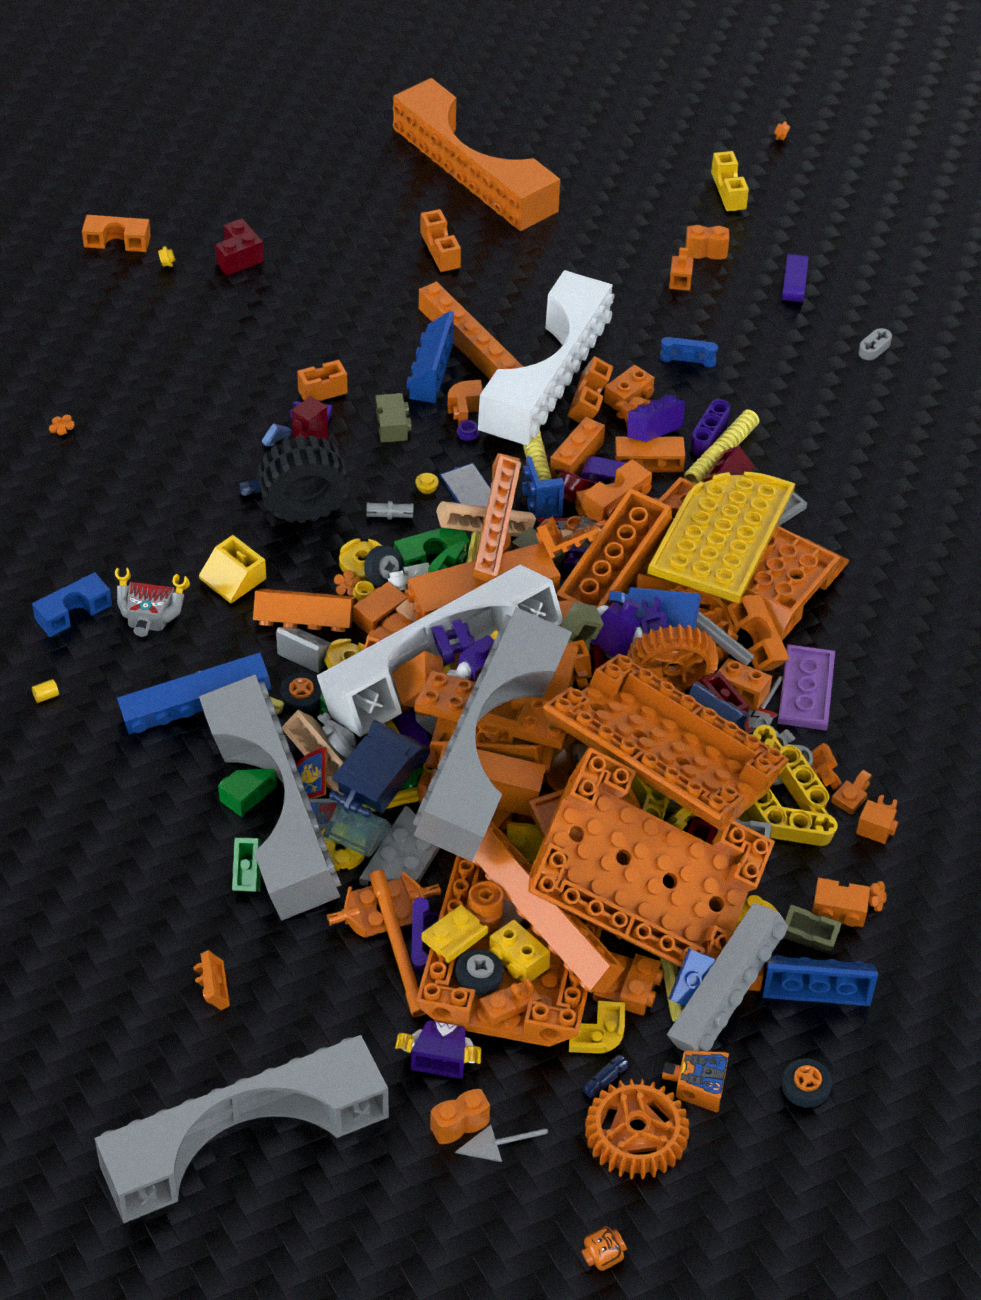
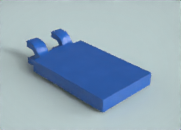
(679, 606)

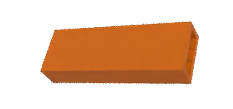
(443, 586)

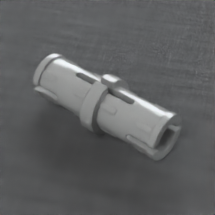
(390, 510)

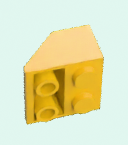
(233, 569)

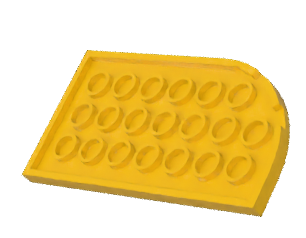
(722, 533)

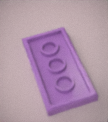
(806, 687)

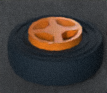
(300, 693)
(806, 1072)

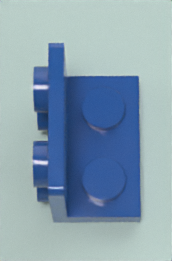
(544, 496)

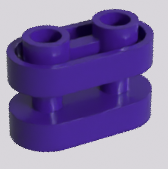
(459, 632)

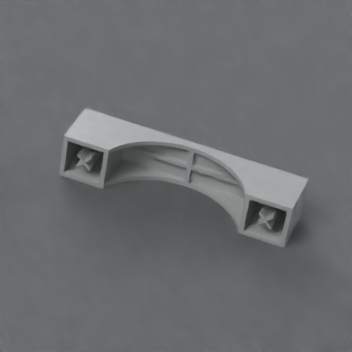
(460, 793)
(295, 854)
(329, 1088)

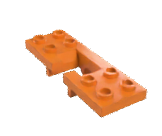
(447, 697)

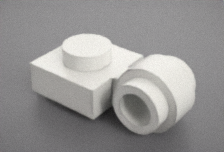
(400, 580)

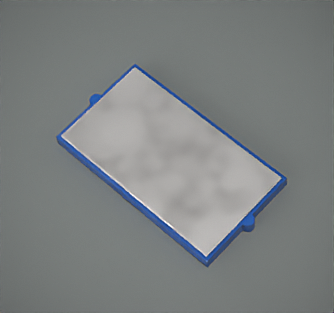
(467, 485)

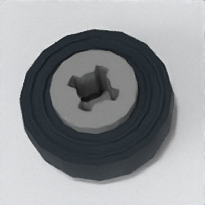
(380, 563)
(489, 972)

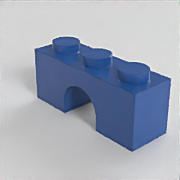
(85, 593)

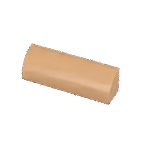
(471, 518)
(310, 736)

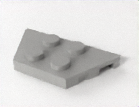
(401, 852)

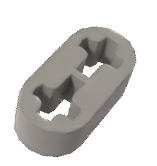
(871, 341)

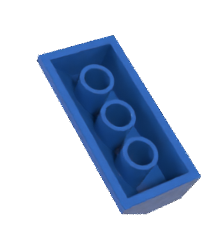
(432, 359)
(819, 980)

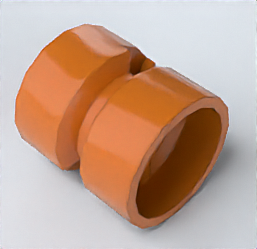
(487, 904)

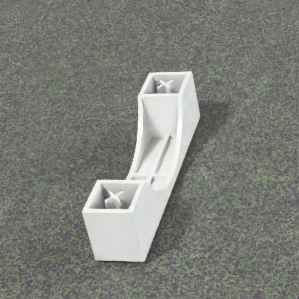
(521, 398)
(364, 686)

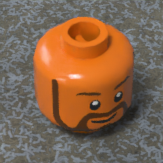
(604, 1248)

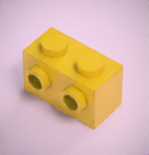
(520, 951)

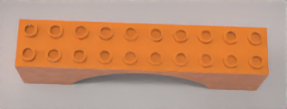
(514, 188)

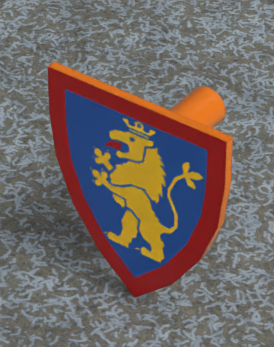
(314, 773)

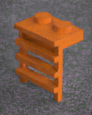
(550, 536)

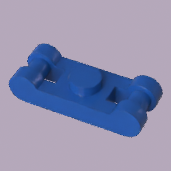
(688, 351)

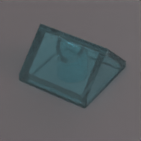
(357, 831)

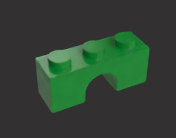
(417, 547)

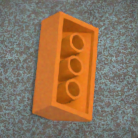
(303, 608)

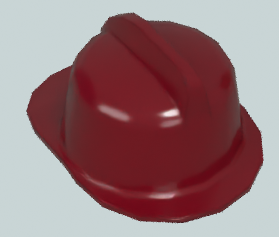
(572, 484)

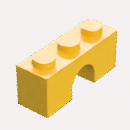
(730, 186)

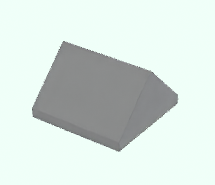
(302, 647)

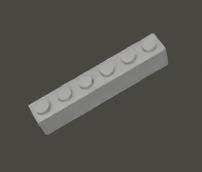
(728, 979)

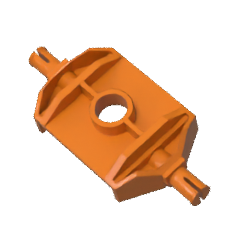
(361, 906)

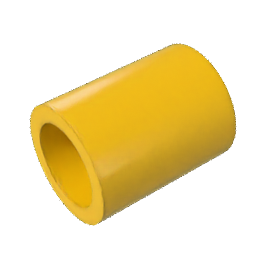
(45, 691)

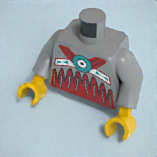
(149, 605)

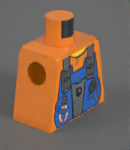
(699, 1077)

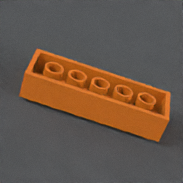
(618, 550)

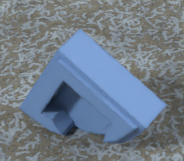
(275, 434)

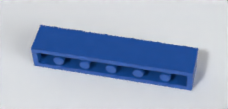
(181, 696)

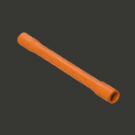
(382, 893)

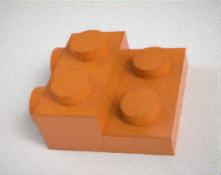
(634, 984)

